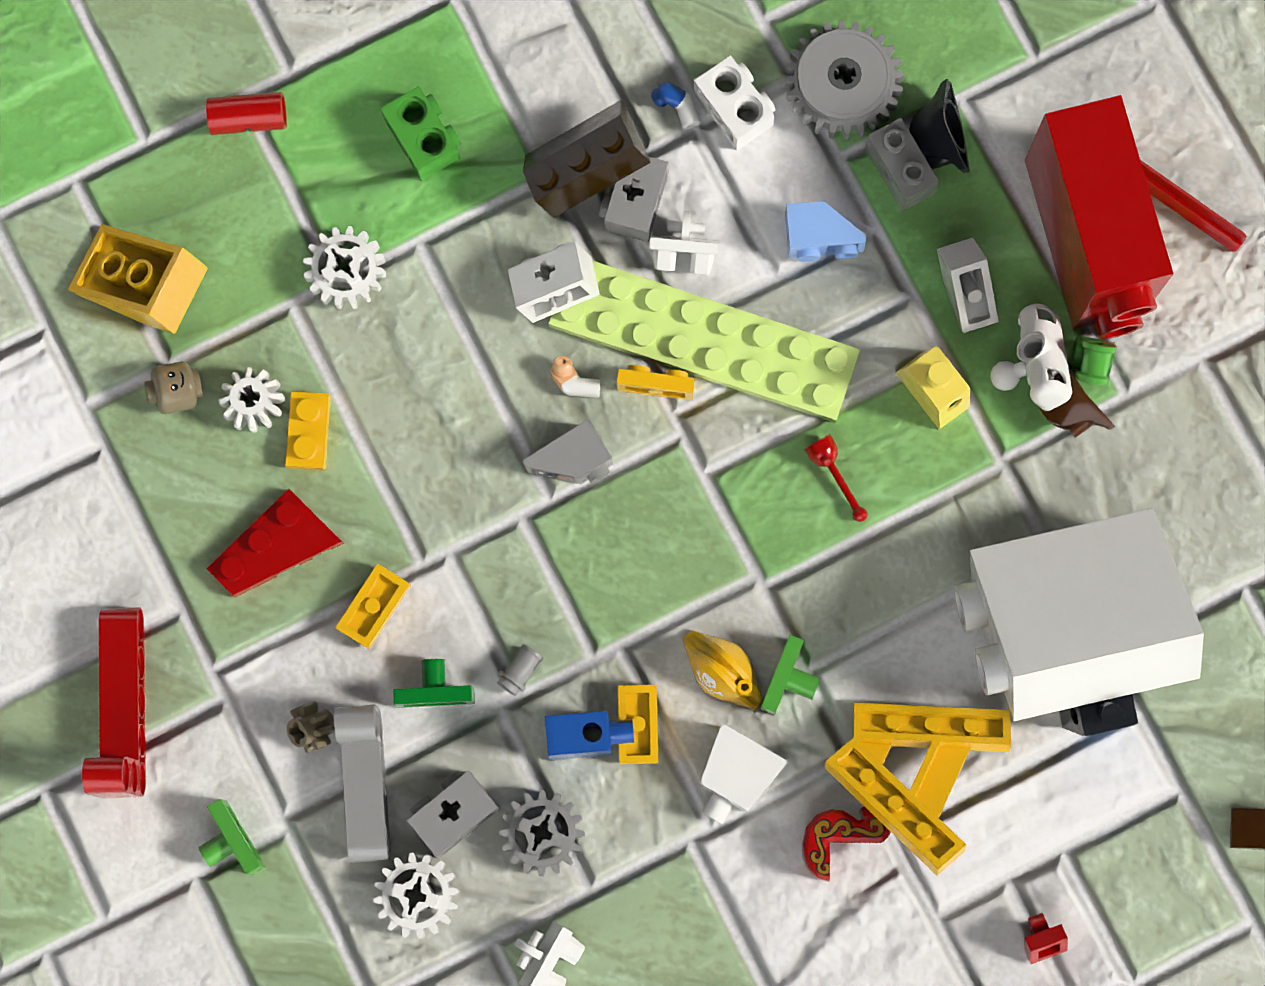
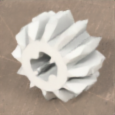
(239, 410)

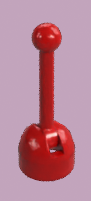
(823, 454)

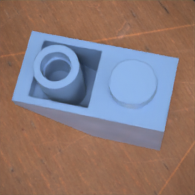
(820, 230)

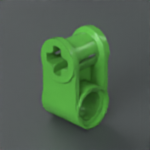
(1092, 359)

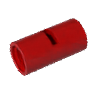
(245, 112)

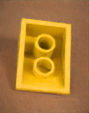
(139, 277)

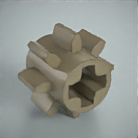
(310, 727)

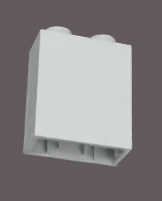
(1080, 615)

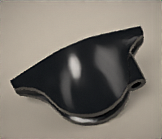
(940, 130)

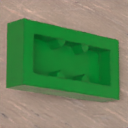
(434, 689)

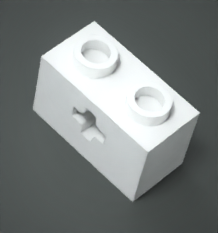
(553, 281)

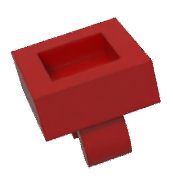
(1044, 941)

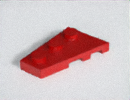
(276, 542)

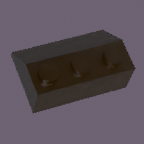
(584, 160)

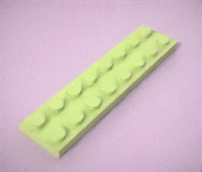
(713, 342)

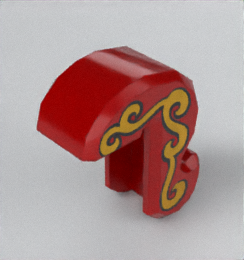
(837, 827)

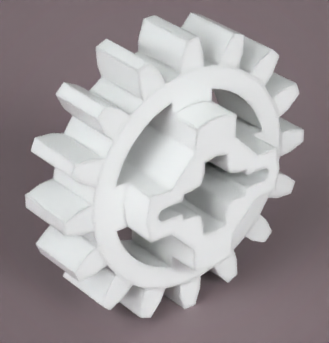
(334, 277)
(412, 914)

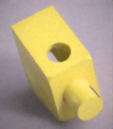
(936, 386)

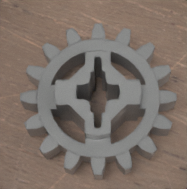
(524, 825)

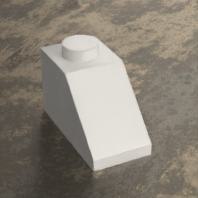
(968, 284)

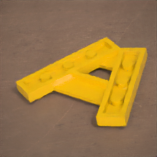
(916, 812)

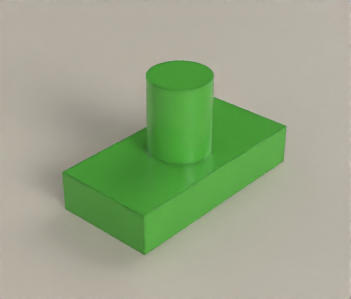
(789, 678)
(230, 841)

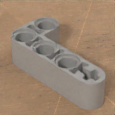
(364, 782)

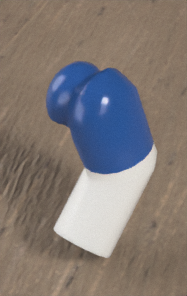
(680, 100)

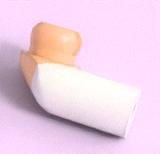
(570, 382)

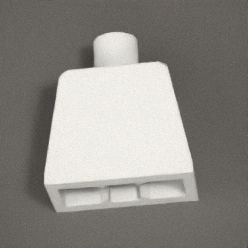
(737, 773)

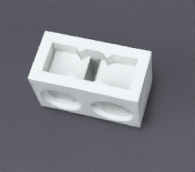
(727, 105)

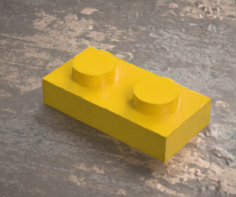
(640, 380)
(308, 431)
(373, 606)
(640, 705)

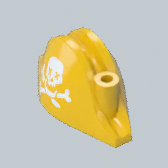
(722, 669)

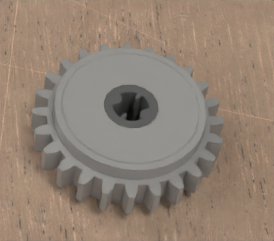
(831, 101)

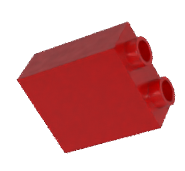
(1098, 216)

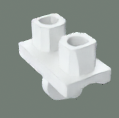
(701, 250)
(543, 953)

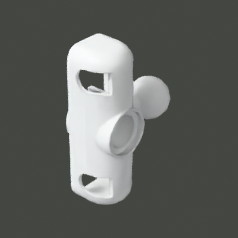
(1041, 357)

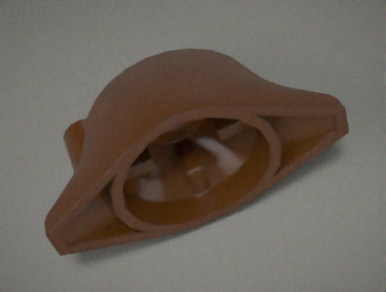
(1078, 412)

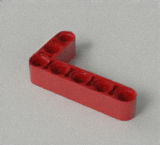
(122, 740)

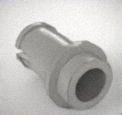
(519, 670)

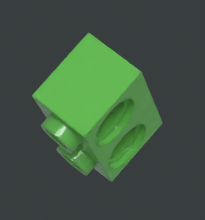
(414, 136)

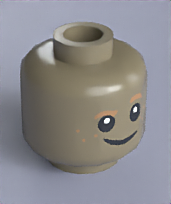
(174, 387)

